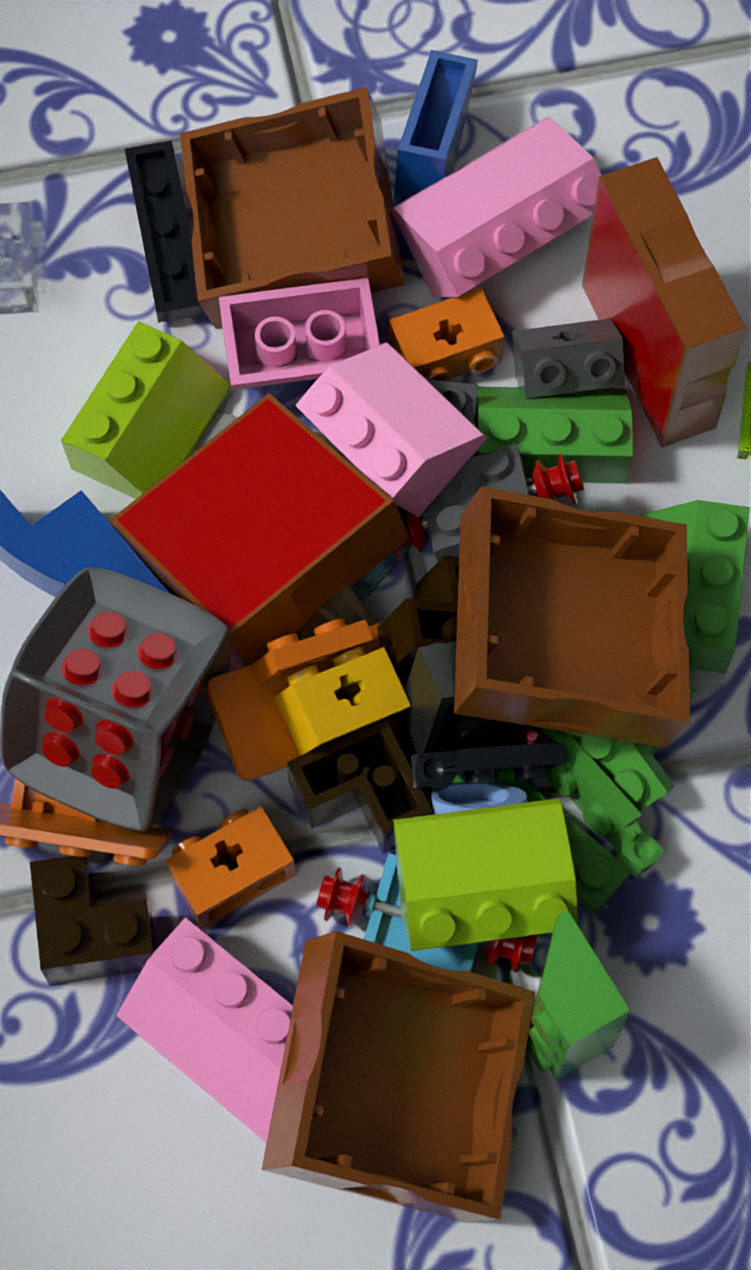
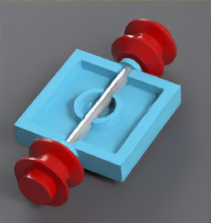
(387, 925)

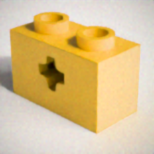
(369, 694)

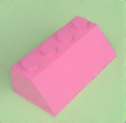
(498, 208)
(212, 1023)

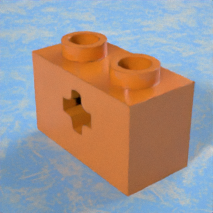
(449, 337)
(214, 890)

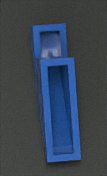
(433, 128)
(65, 544)

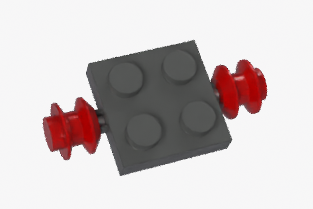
(496, 470)

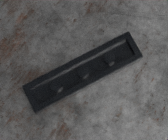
(164, 230)

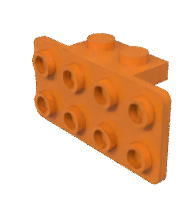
(246, 701)
(41, 819)

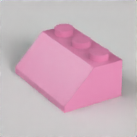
(295, 331)
(392, 425)

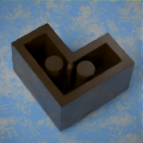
(424, 619)
(356, 772)
(77, 936)

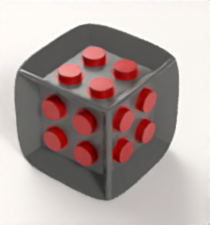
(112, 698)

